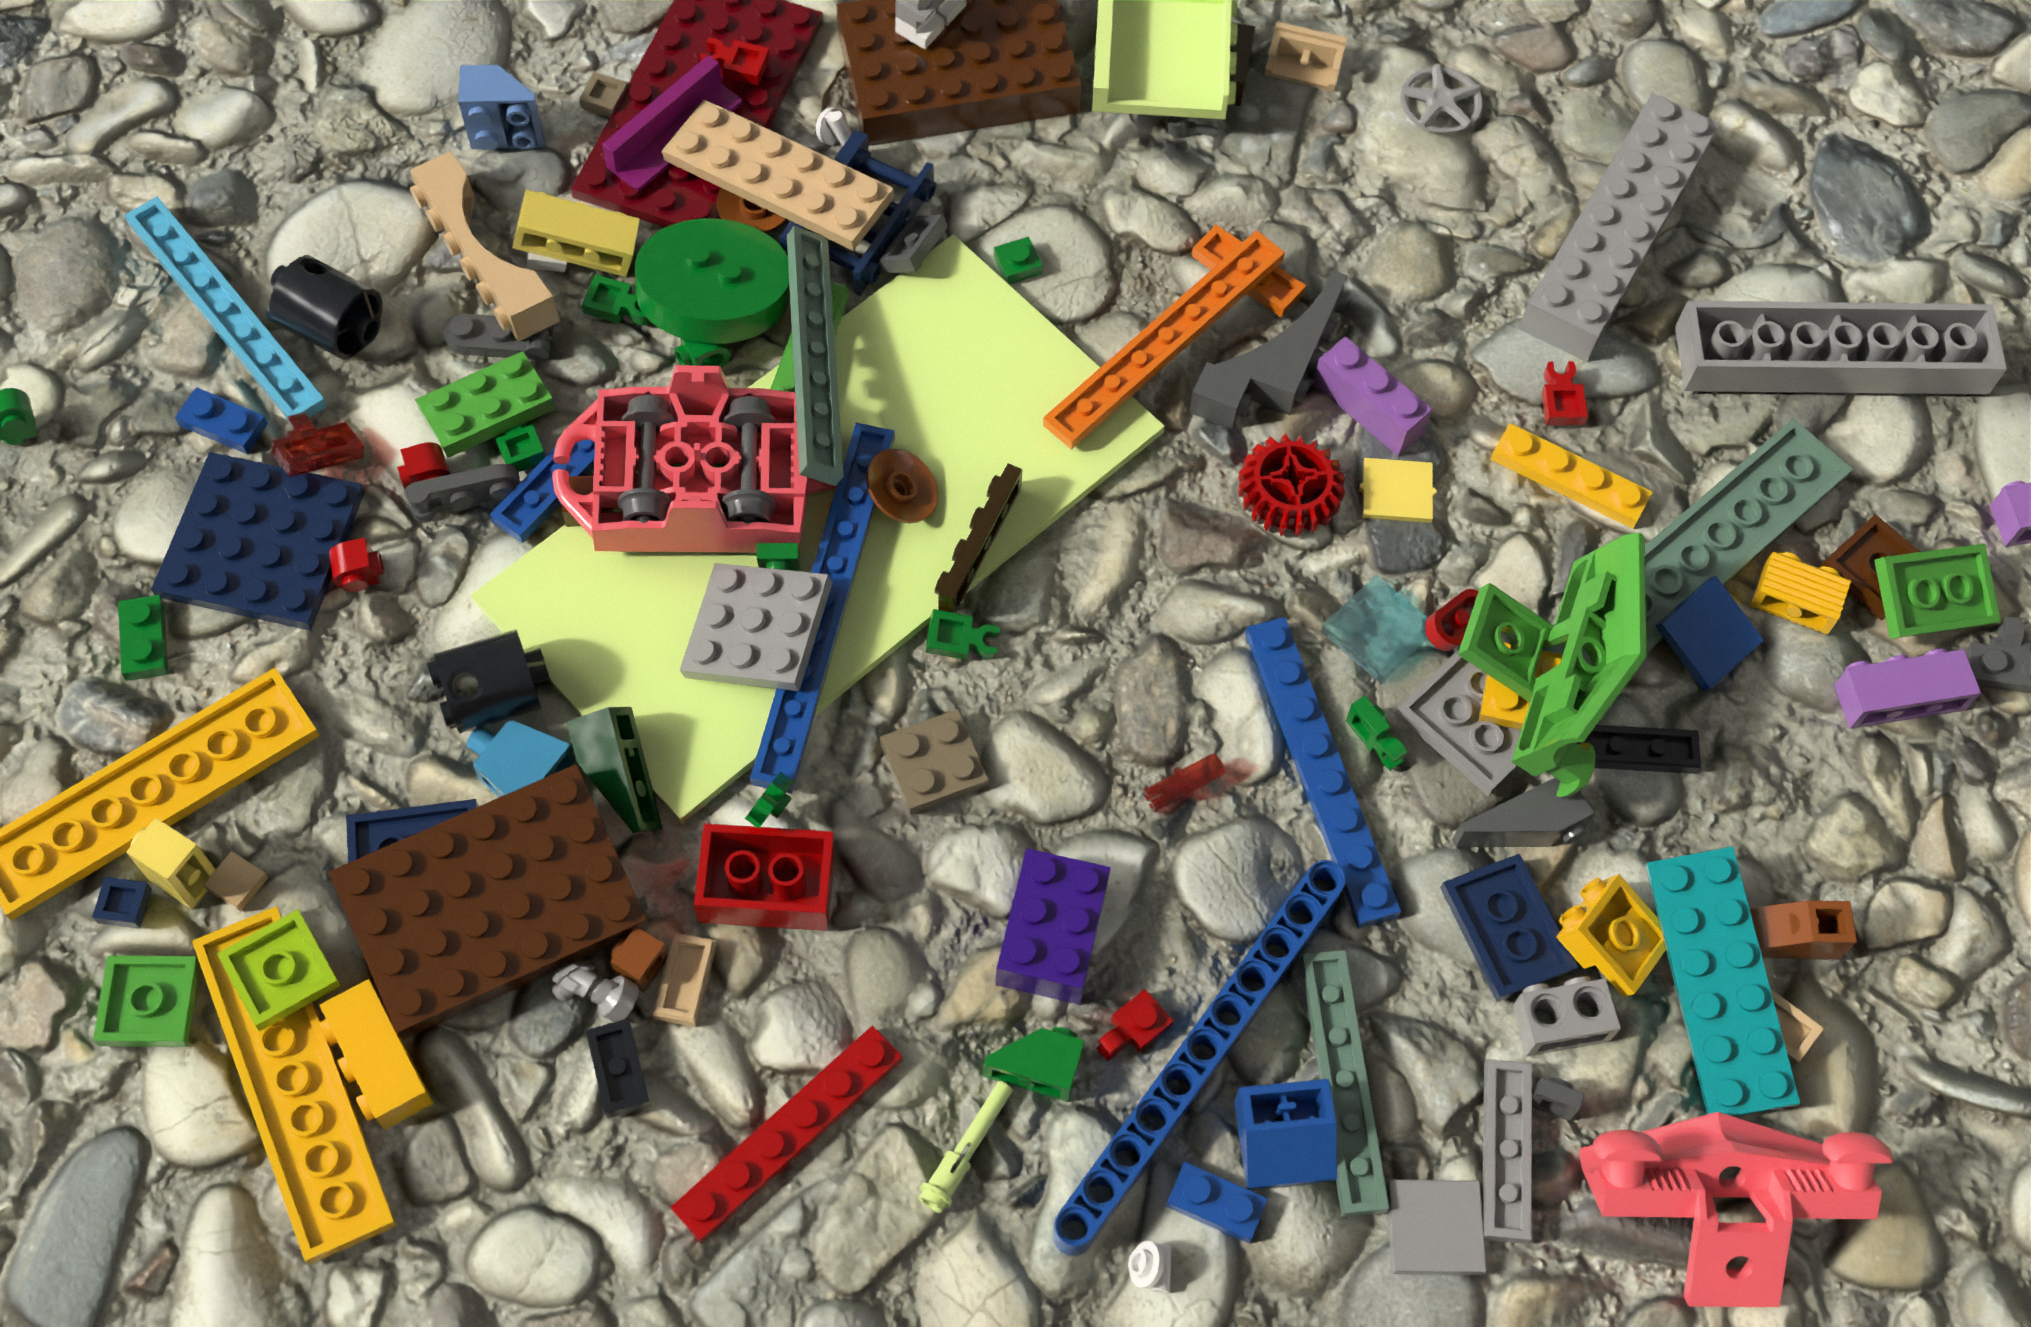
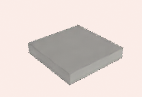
(1436, 1227)

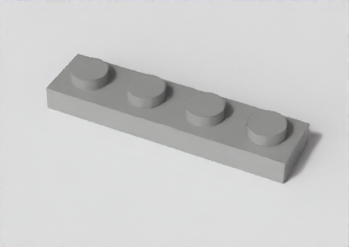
(1507, 1151)

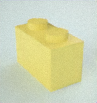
(171, 862)

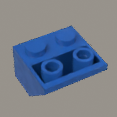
(1287, 1133)

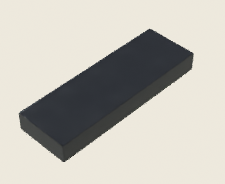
(1645, 749)

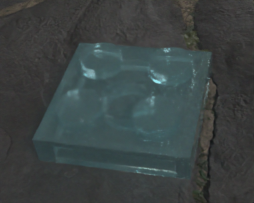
(1377, 629)

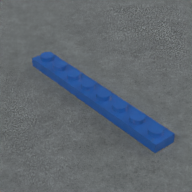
(1322, 772)

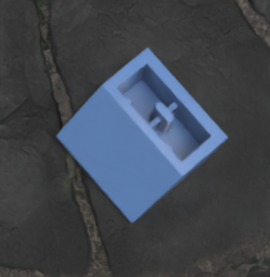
(498, 109)

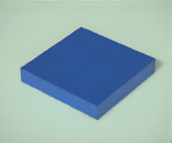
(1709, 633)

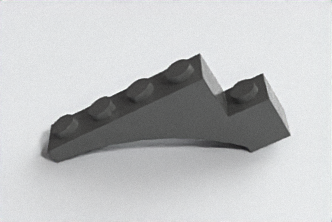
(1274, 371)

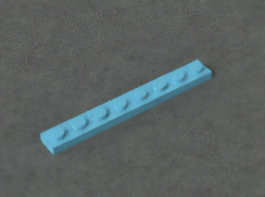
(225, 310)

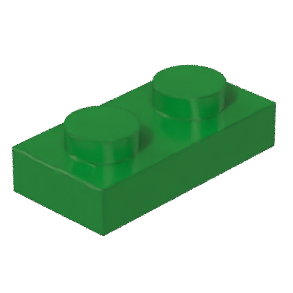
(142, 637)

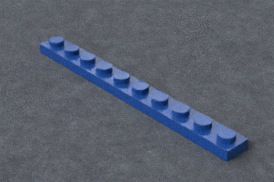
(839, 557)

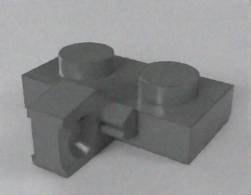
(2005, 661)

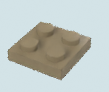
(934, 761)

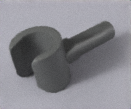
(1180, 126)

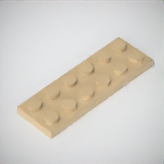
(778, 174)

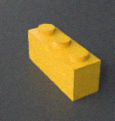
(374, 1056)

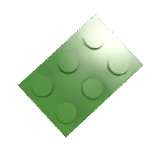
(485, 404)
(1937, 591)

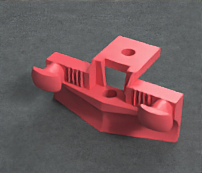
(1786, 1177)

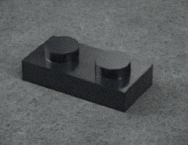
(617, 1068)

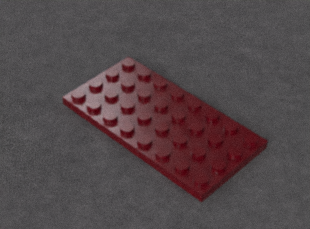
(674, 51)

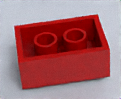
(765, 877)

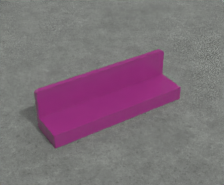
(637, 147)

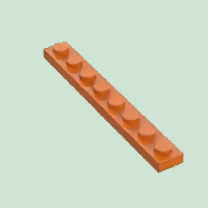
(1163, 339)

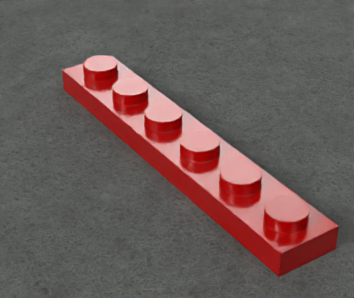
(786, 1134)

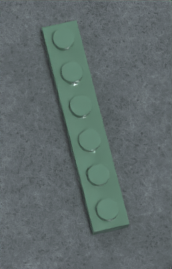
(1341, 1061)

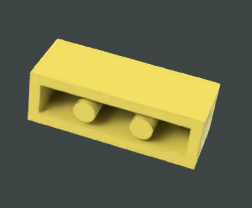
(576, 233)

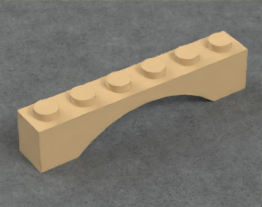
(516, 292)

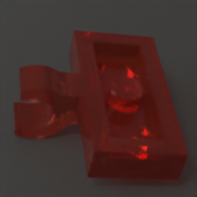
(315, 449)

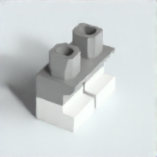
(925, 19)

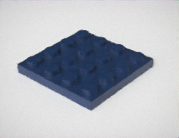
(258, 541)

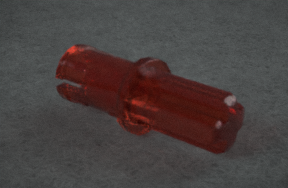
(1184, 782)

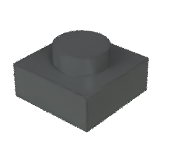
(1556, 1098)

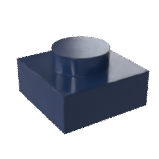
(122, 902)

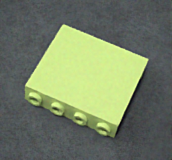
(1165, 57)

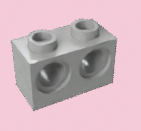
(1569, 1025)

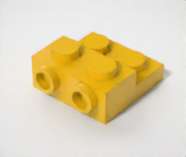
(1613, 933)

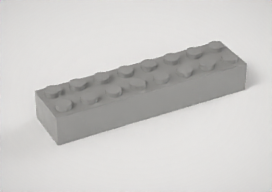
(1618, 227)
(1839, 347)

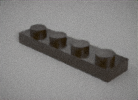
(985, 526)

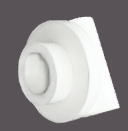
(832, 127)
(1151, 1266)

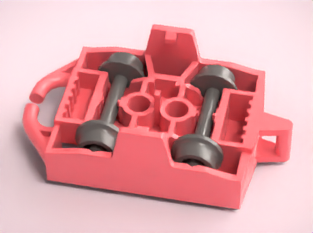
(681, 508)

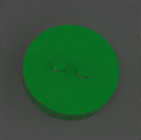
(712, 281)

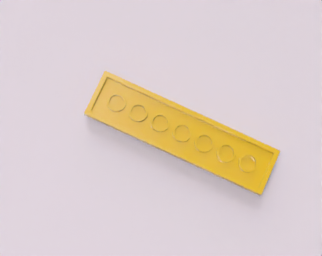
(157, 780)
(300, 1111)

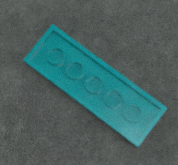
(1721, 983)

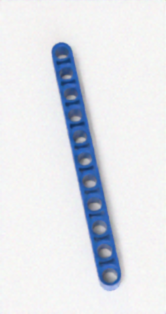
(1192, 1070)

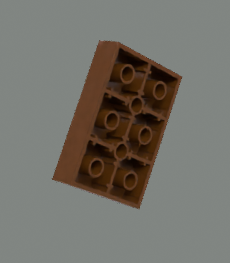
(982, 71)
(487, 901)

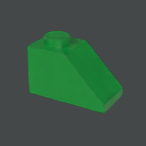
(1038, 1062)

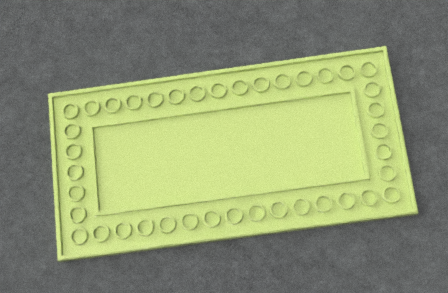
(965, 386)

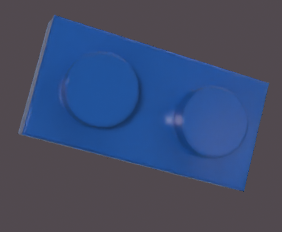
(221, 420)
(1216, 1202)

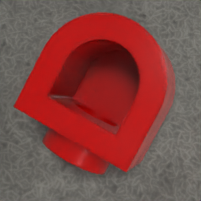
(422, 463)
(355, 565)

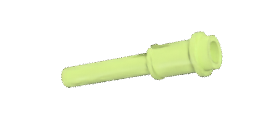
(943, 1183)

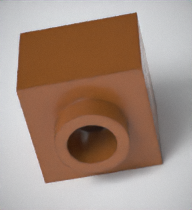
(638, 957)

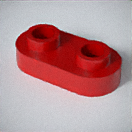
(1448, 624)

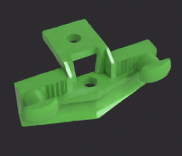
(1598, 613)

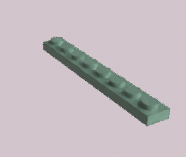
(814, 357)

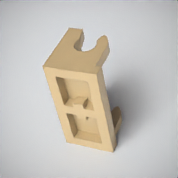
(1305, 56)

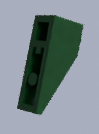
(614, 760)

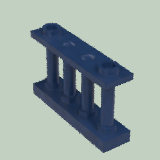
(919, 190)

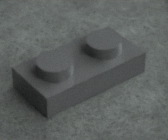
(913, 244)

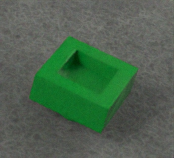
(1018, 260)
(778, 556)

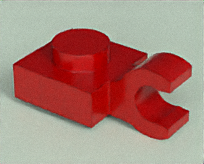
(1136, 1023)

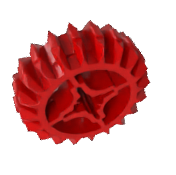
(1274, 496)

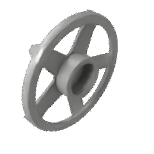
(1440, 99)

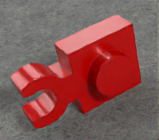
(740, 61)
(1562, 400)

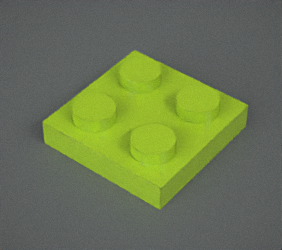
(278, 970)

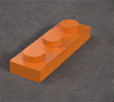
(1276, 291)

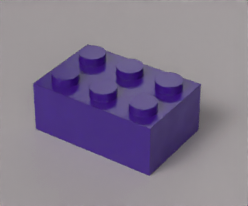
(1052, 926)

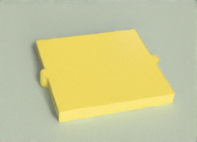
(1397, 490)

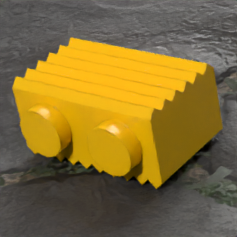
(1800, 592)

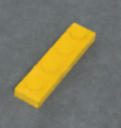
(1571, 475)

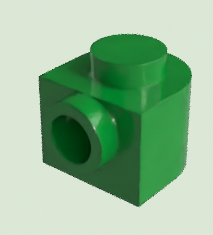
(702, 354)
(16, 417)

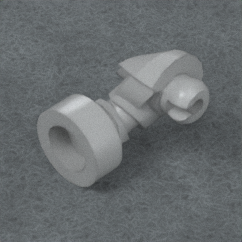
(613, 996)

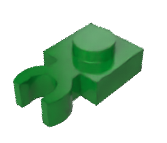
(612, 300)
(521, 447)
(953, 636)
(1373, 729)
(772, 801)

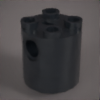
(324, 306)
(503, 675)

